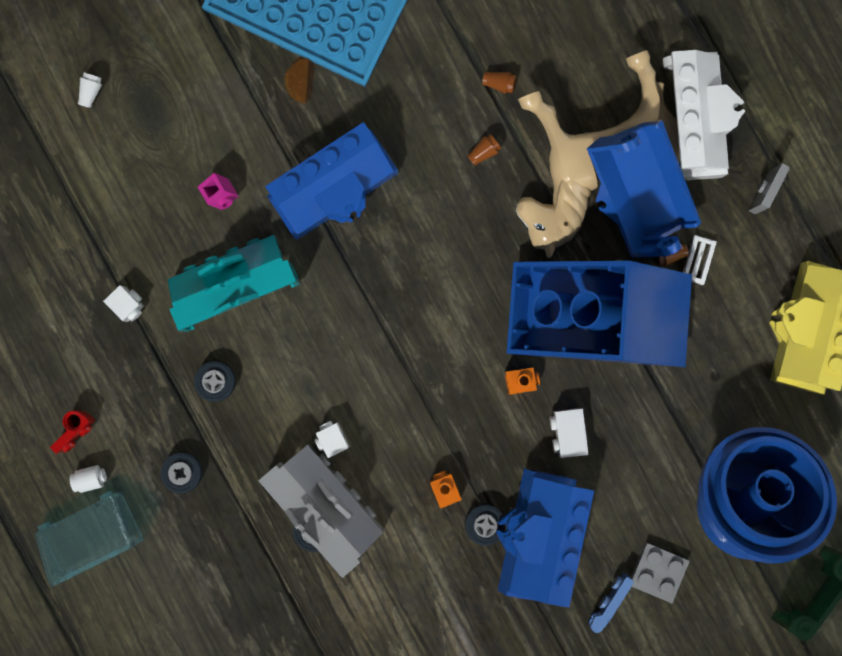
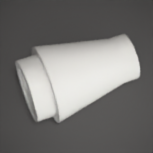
(88, 89)

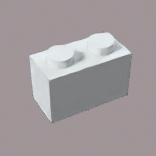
(569, 432)

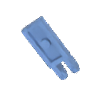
(610, 603)

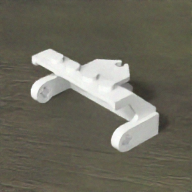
(703, 113)

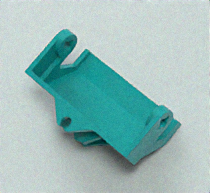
(229, 281)

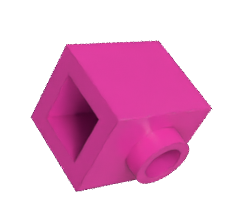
(218, 191)

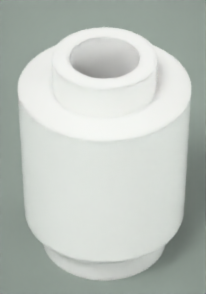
(88, 479)

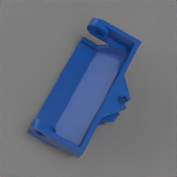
(331, 182)
(643, 189)
(544, 538)

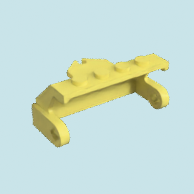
(811, 331)

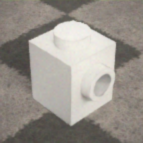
(125, 303)
(331, 439)

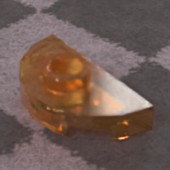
(297, 80)

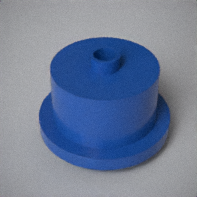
(766, 496)

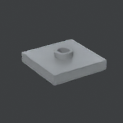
(769, 188)

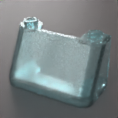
(87, 538)

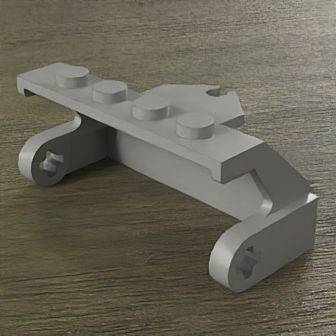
(323, 508)

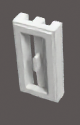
(704, 241)

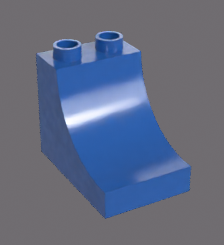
(600, 312)

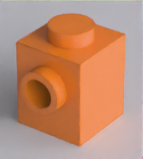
(522, 380)
(444, 489)

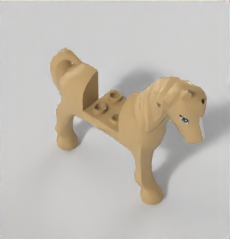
(572, 166)

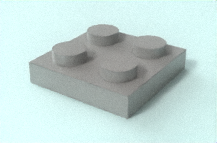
(659, 572)

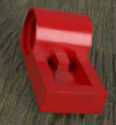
(66, 441)

